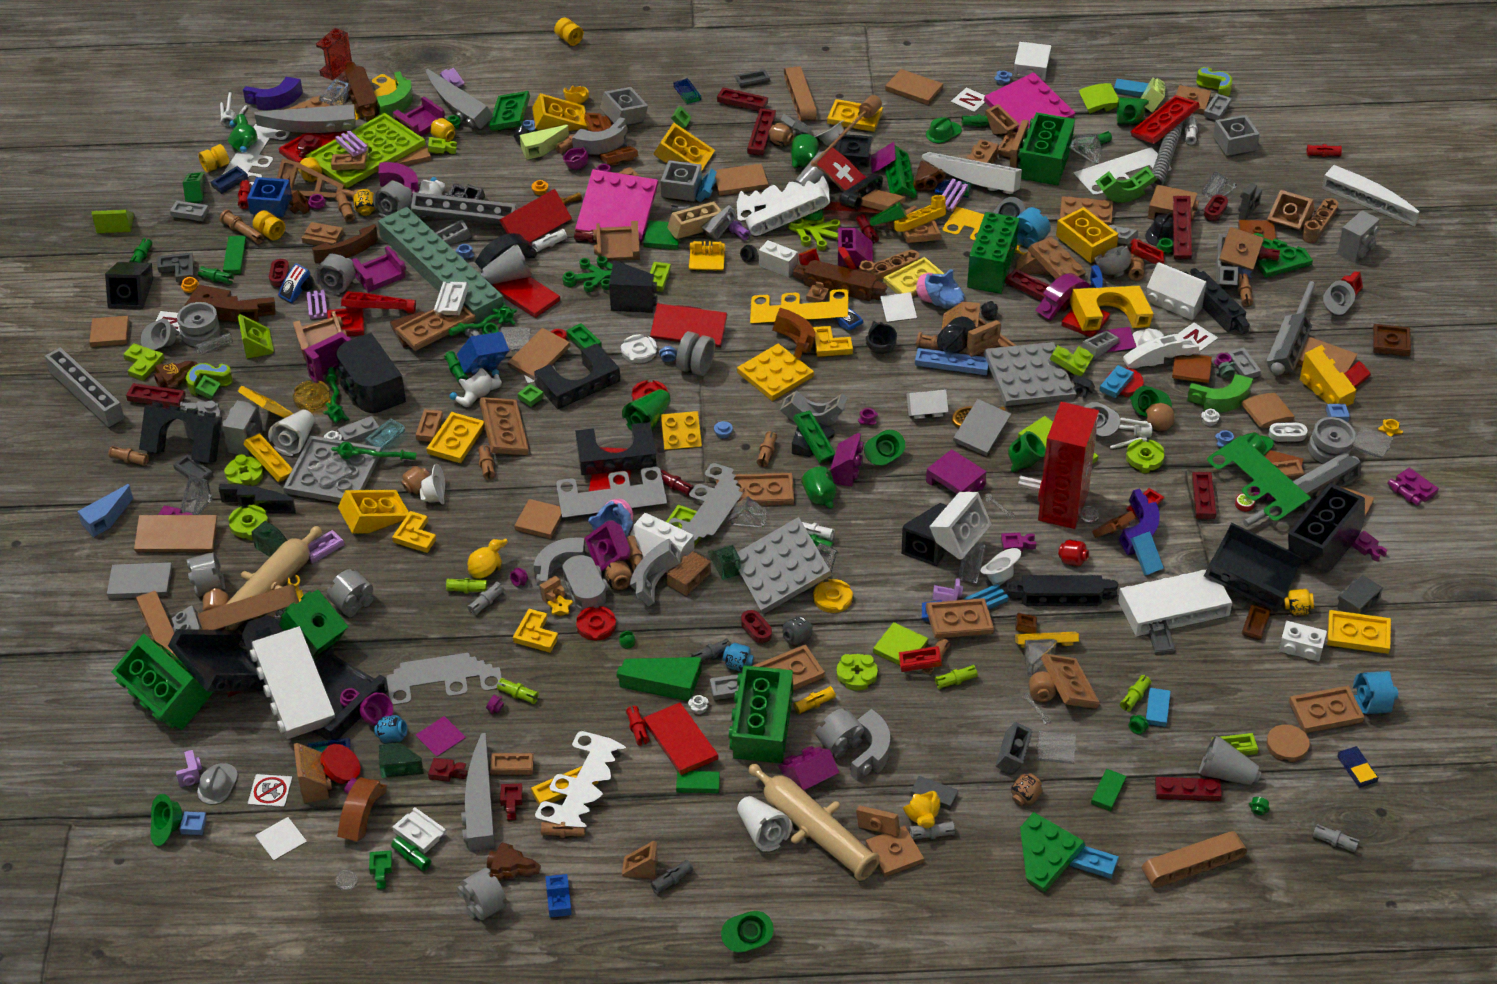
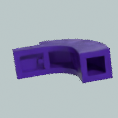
(276, 97)
(1148, 520)

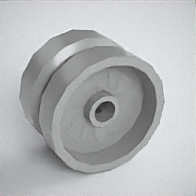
(198, 323)
(695, 353)
(1330, 439)

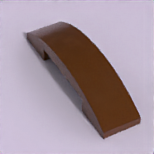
(348, 247)

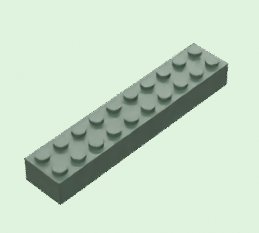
(438, 261)

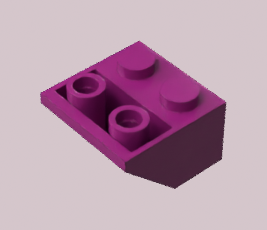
(856, 244)
(846, 461)
(809, 767)

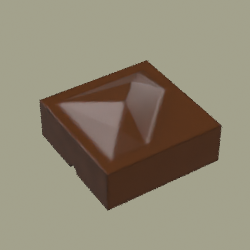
(1026, 623)

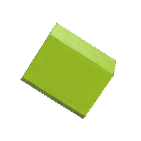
(112, 221)
(255, 338)

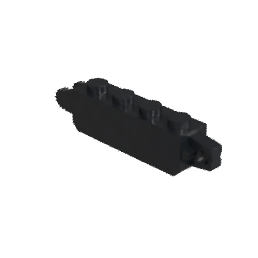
(1221, 305)
(1062, 590)

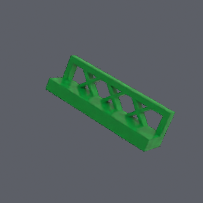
(900, 174)

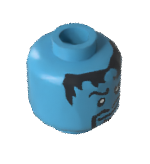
(736, 656)
(391, 729)

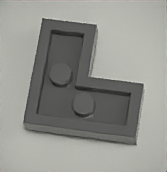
(1250, 200)
(180, 263)

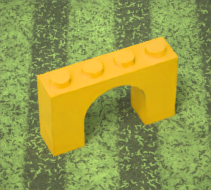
(1129, 299)

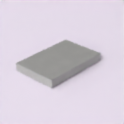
(982, 427)
(139, 579)

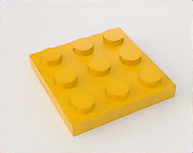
(775, 372)

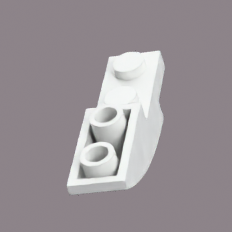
(1154, 351)

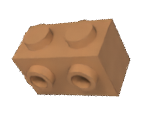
(984, 152)

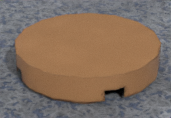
(1288, 743)

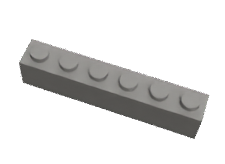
(460, 208)
(84, 387)

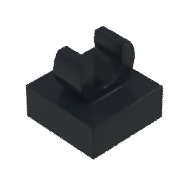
(1083, 384)

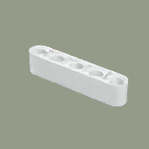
(787, 211)

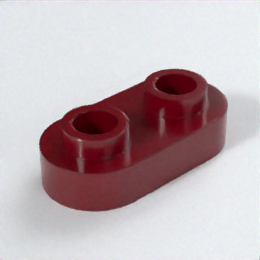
(1215, 207)
(278, 272)
(759, 629)

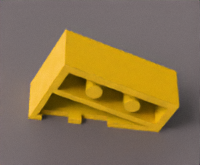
(1325, 380)

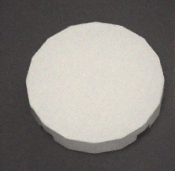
(639, 349)

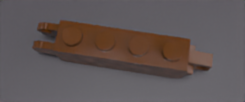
(361, 91)
(835, 277)

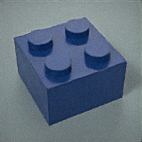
(269, 195)
(483, 352)

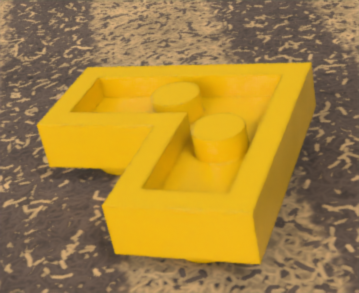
(829, 346)
(412, 535)
(531, 632)

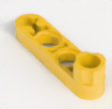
(935, 210)

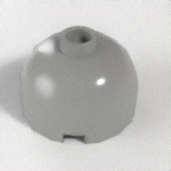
(1114, 261)

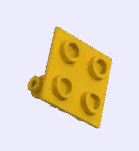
(707, 256)
(681, 430)

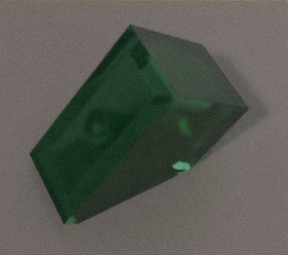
(267, 538)
(726, 561)
(398, 761)

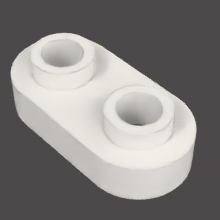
(1287, 432)

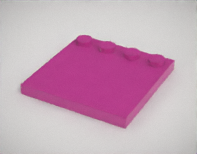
(1026, 97)
(617, 201)

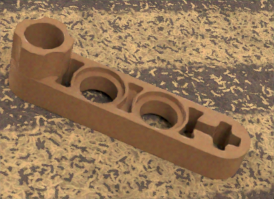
(1315, 227)
(904, 258)

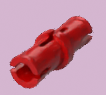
(1324, 150)
(243, 193)
(637, 725)

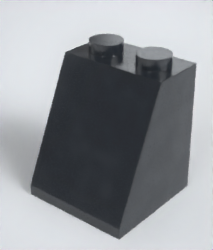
(128, 284)
(632, 289)
(918, 539)

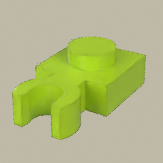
(439, 145)

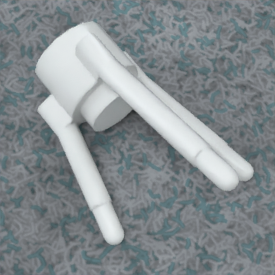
(229, 114)
(1141, 429)

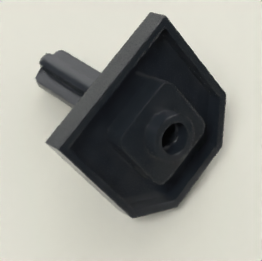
(259, 629)

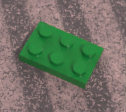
(509, 110)

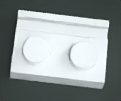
(451, 298)
(419, 830)

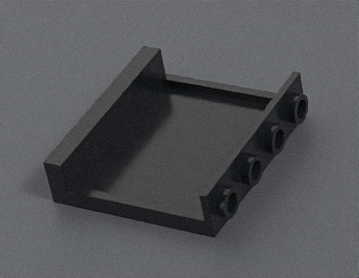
(1253, 567)
(216, 659)
(337, 677)

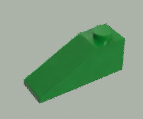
(194, 187)

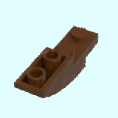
(230, 308)

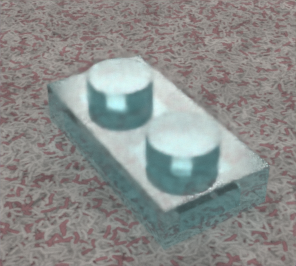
(385, 434)

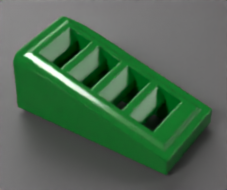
(892, 213)

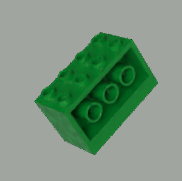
(1046, 148)
(993, 252)
(160, 682)
(761, 714)

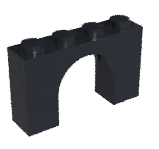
(565, 391)
(205, 429)
(595, 460)

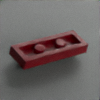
(742, 99)
(149, 394)
(1203, 495)
(1188, 789)

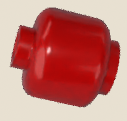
(1073, 552)

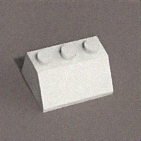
(1176, 291)
(961, 524)
(653, 531)

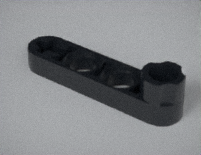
(853, 196)

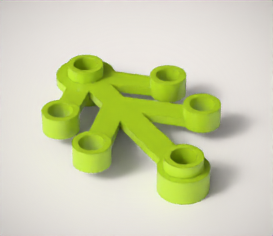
(817, 230)

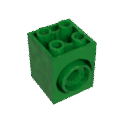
(317, 621)

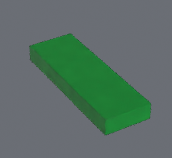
(234, 254)
(814, 436)

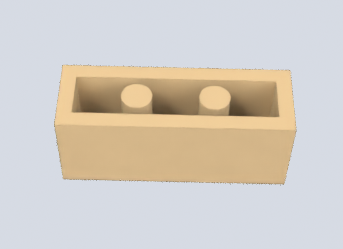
(690, 220)

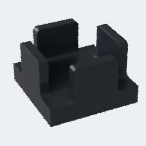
(855, 149)

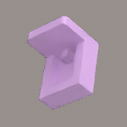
(452, 77)
(947, 594)
(189, 775)

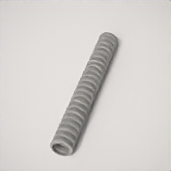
(1166, 154)

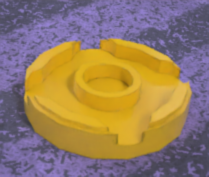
(833, 596)

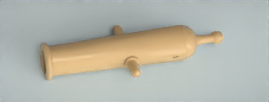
(276, 570)
(817, 823)

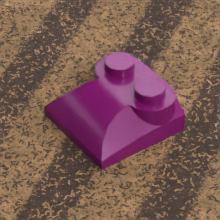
(608, 544)

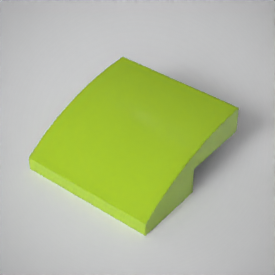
(1099, 97)

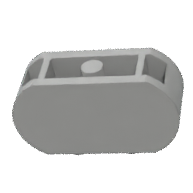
(584, 582)

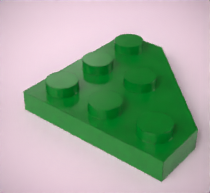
(1289, 258)
(1047, 850)

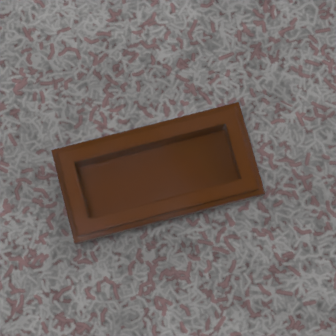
(1256, 622)

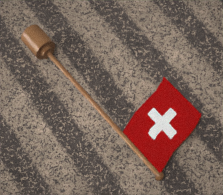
(836, 165)

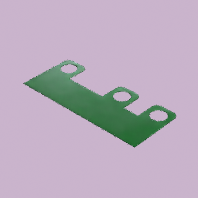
(1265, 475)

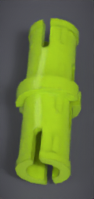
(466, 585)
(956, 677)
(517, 691)
(1135, 693)

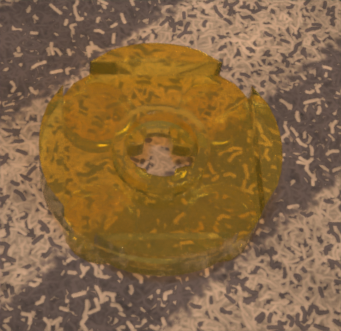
(311, 403)

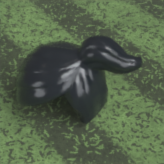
(881, 338)

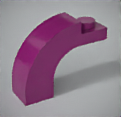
(399, 173)
(1059, 293)

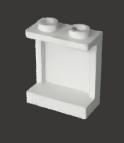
(1031, 59)

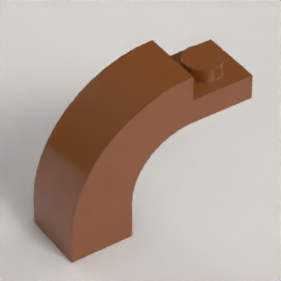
(796, 328)
(357, 808)

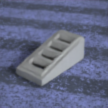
(719, 223)
(457, 232)
(1098, 345)

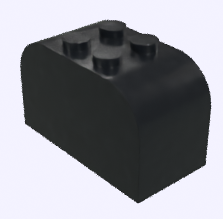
(369, 375)
(1328, 528)

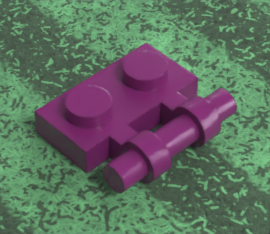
(1413, 487)

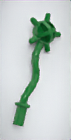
(504, 314)
(334, 411)
(347, 450)

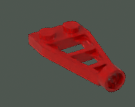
(355, 300)

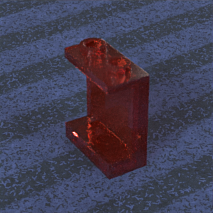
(336, 53)

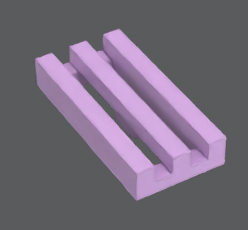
(354, 142)
(957, 185)
(316, 295)
(324, 548)

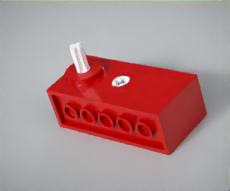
(1066, 465)

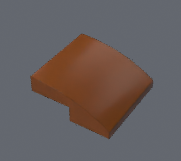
(1192, 367)

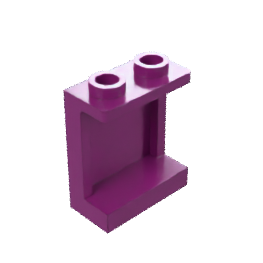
(420, 118)
(379, 271)
(323, 356)
(956, 473)

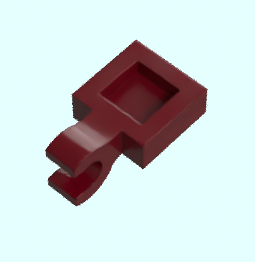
(307, 144)
(445, 769)
(510, 797)

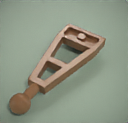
(289, 169)

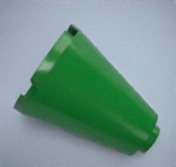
(646, 408)

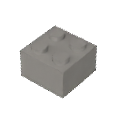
(624, 104)
(1236, 135)
(681, 180)
(1358, 236)
(241, 423)

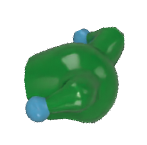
(242, 135)

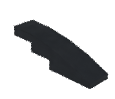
(269, 500)

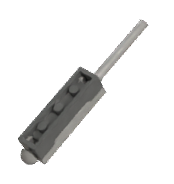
(1291, 338)
(1338, 471)

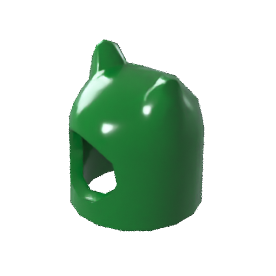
(1131, 110)
(803, 150)
(1026, 451)
(819, 487)

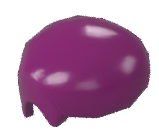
(576, 158)
(375, 707)

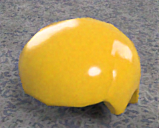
(576, 94)

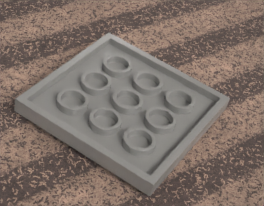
(1028, 375)
(318, 449)
(782, 565)

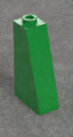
(661, 676)

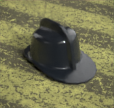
(1161, 228)
(955, 335)

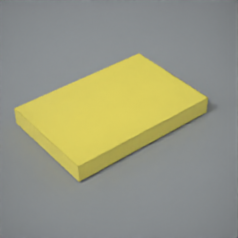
(906, 278)

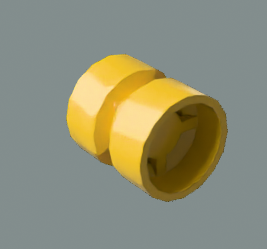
(569, 31)
(211, 159)
(269, 225)

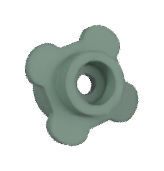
(1226, 369)

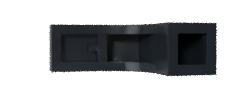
(502, 244)

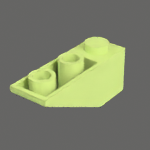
(1154, 93)
(543, 141)

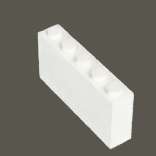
(1176, 599)
(292, 682)

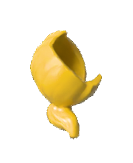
(486, 559)
(923, 809)

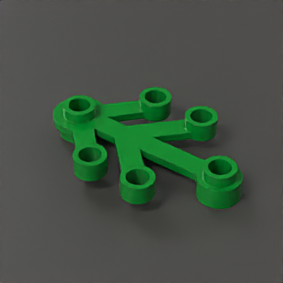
(597, 274)

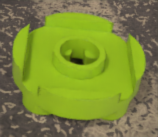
(1145, 463)
(240, 464)
(239, 516)
(863, 663)

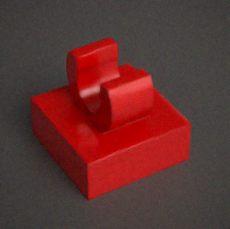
(807, 256)
(1355, 281)

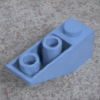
(105, 511)

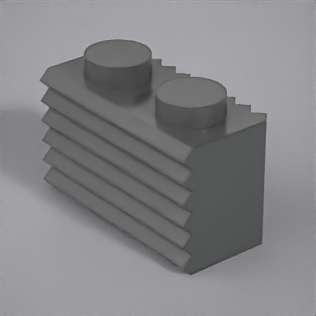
(1359, 596)
(1014, 748)

